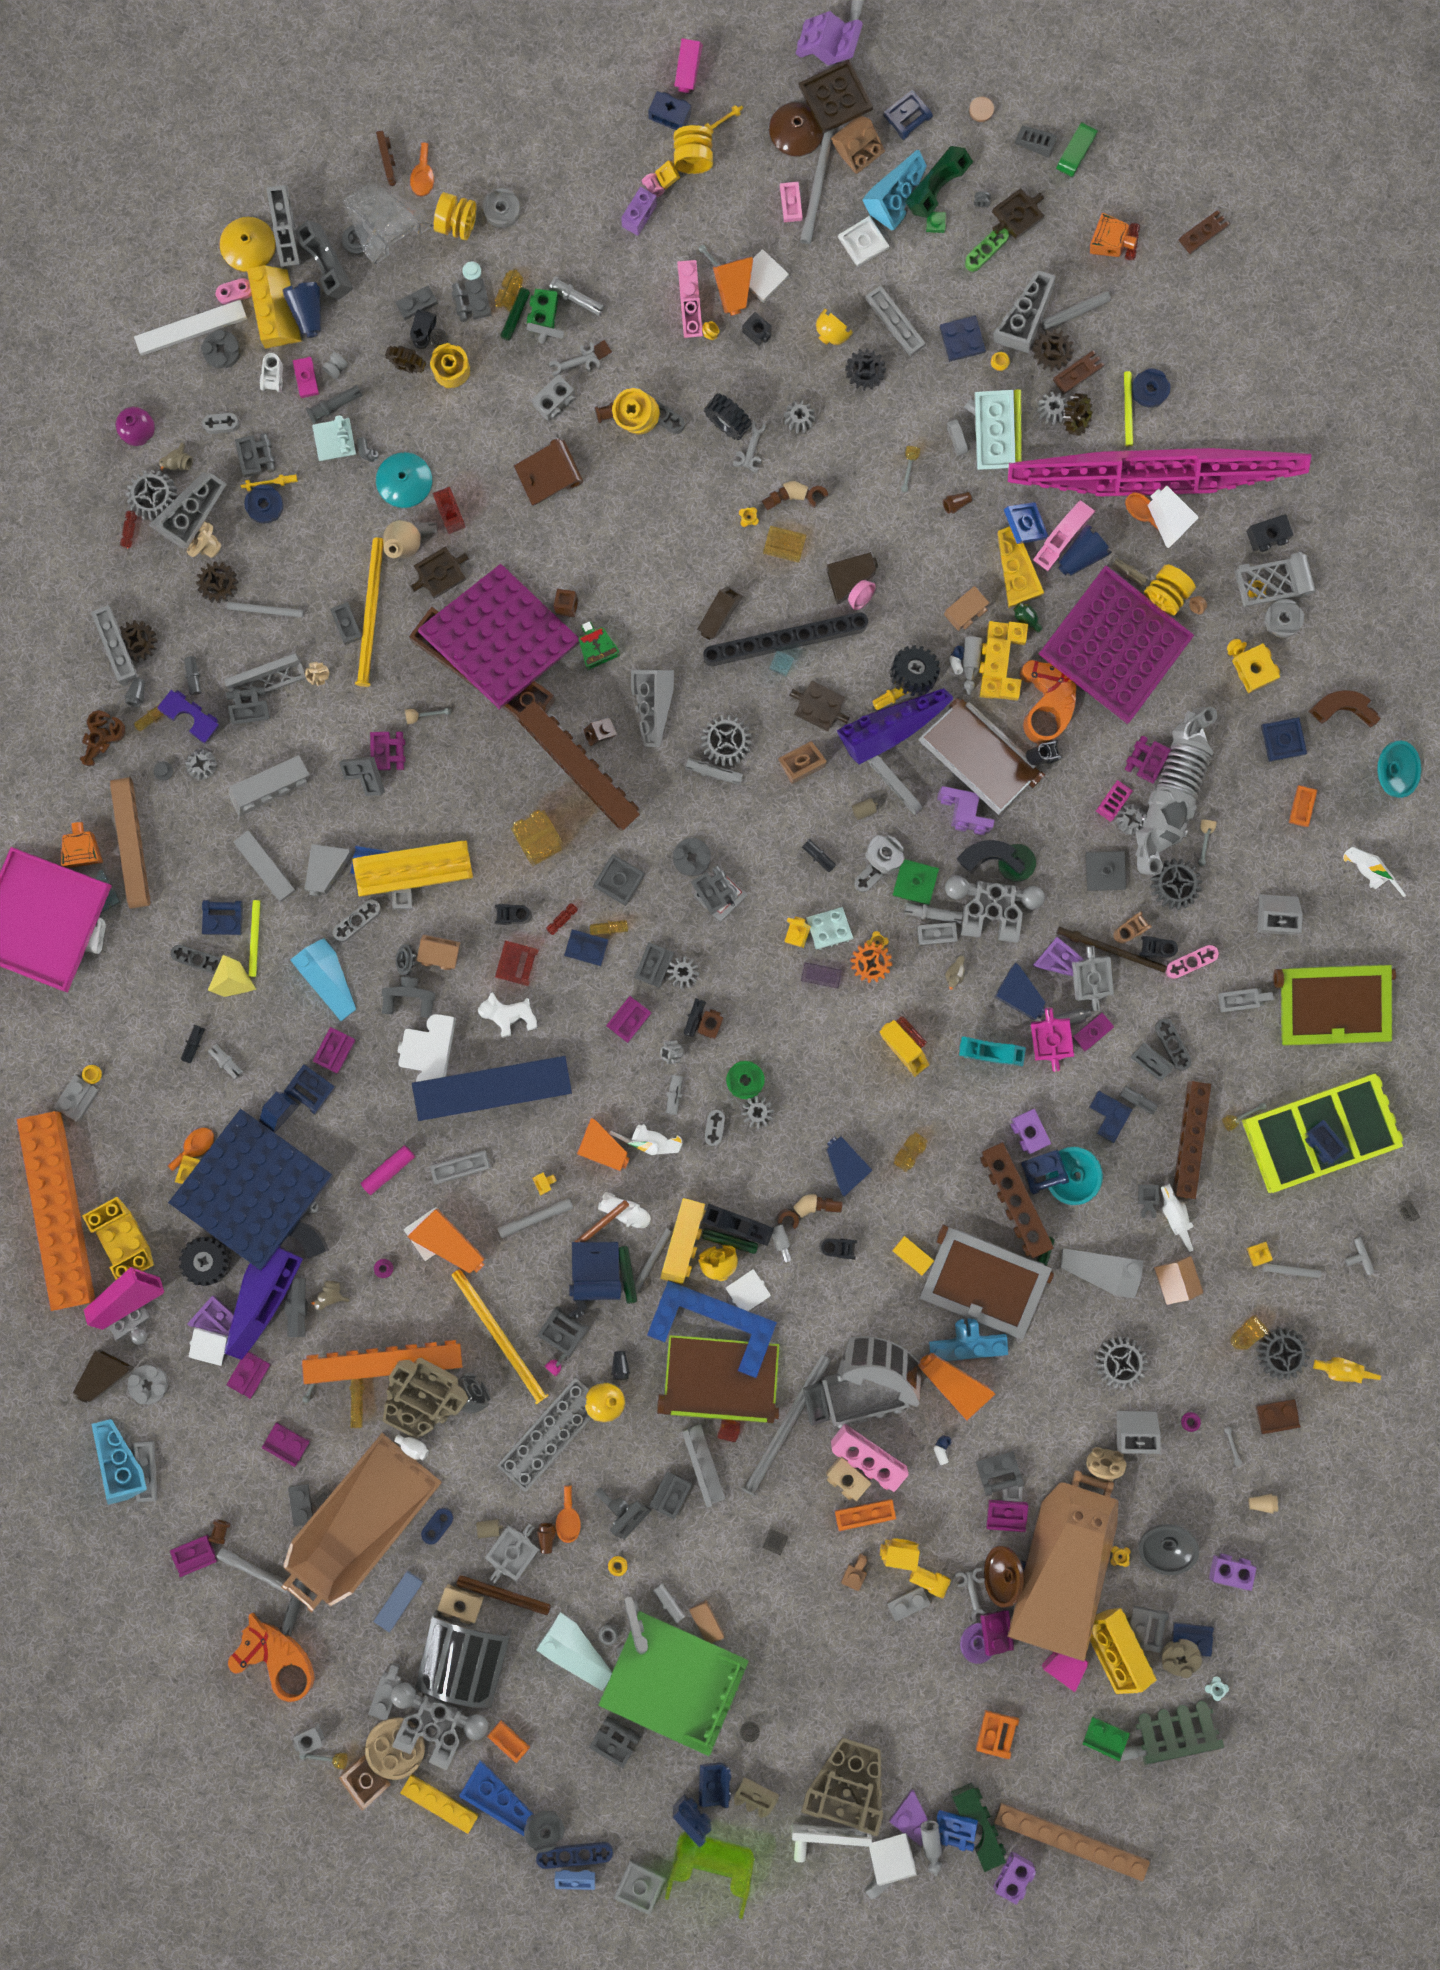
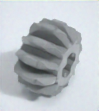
(1045, 408)
(805, 421)
(684, 979)
(750, 1111)

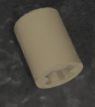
(864, 809)
(489, 1528)

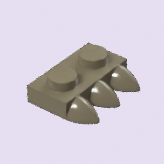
(755, 1797)

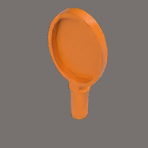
(422, 175)
(1138, 507)
(195, 1145)
(568, 1520)

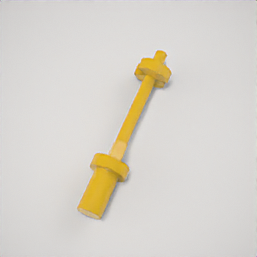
(735, 110)
(282, 480)

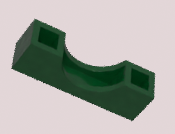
(949, 166)
(968, 1804)

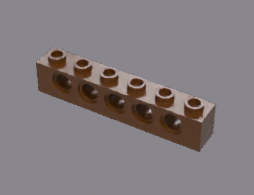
(1191, 1139)
(1000, 1153)

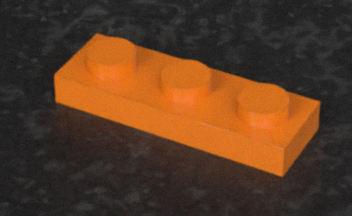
(865, 1514)

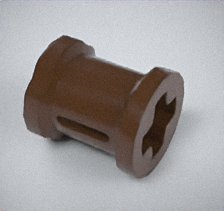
(604, 412)
(219, 1531)

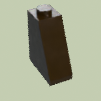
(849, 572)
(719, 613)
(100, 1375)

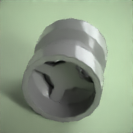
(334, 365)

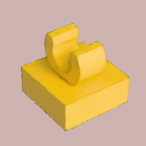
(667, 174)
(543, 1183)
(1259, 1254)

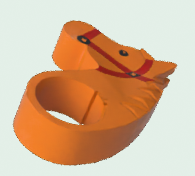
(1058, 697)
(267, 1644)

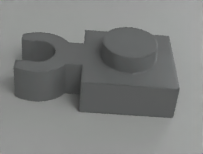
(1148, 1196)

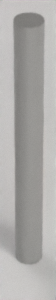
(265, 609)
(652, 1259)

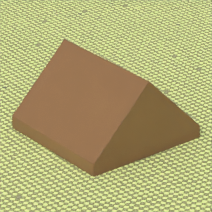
(802, 762)
(1178, 1280)
(363, 1782)

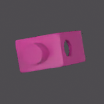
(1065, 1669)

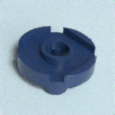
(1159, 382)
(256, 496)

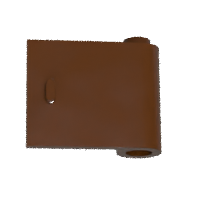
(550, 471)

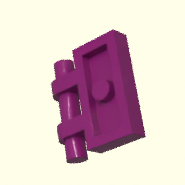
(381, 750)
(1153, 761)

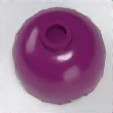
(134, 426)

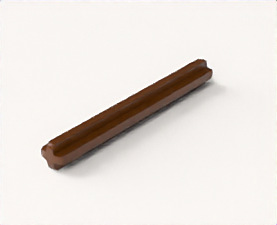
(503, 1595)

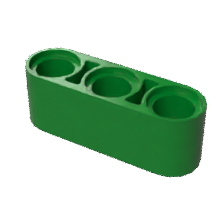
(1076, 149)

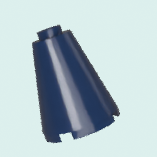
(305, 307)
(1083, 552)

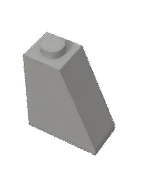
(324, 868)

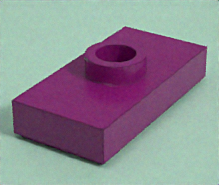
(1093, 1032)

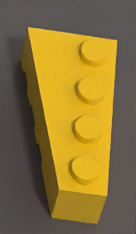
(682, 1241)

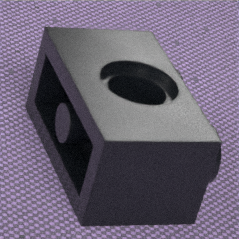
(1278, 526)

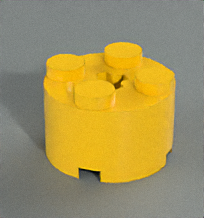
(450, 355)

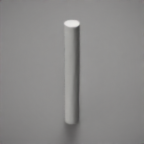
(1291, 1270)

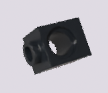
(753, 322)

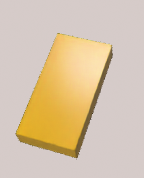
(913, 1255)

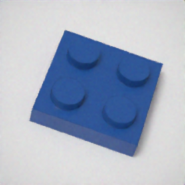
(1025, 523)

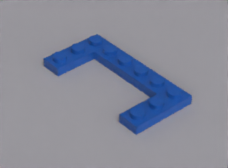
(680, 1296)

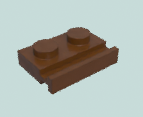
(1278, 1416)

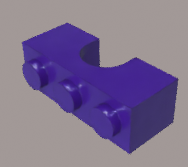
(175, 704)

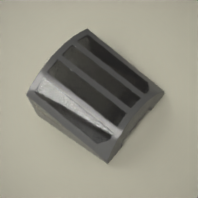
(461, 1664)

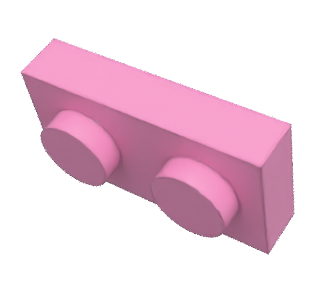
(791, 202)

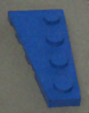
(495, 1798)

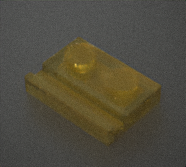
(784, 544)

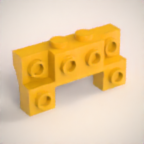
(996, 657)

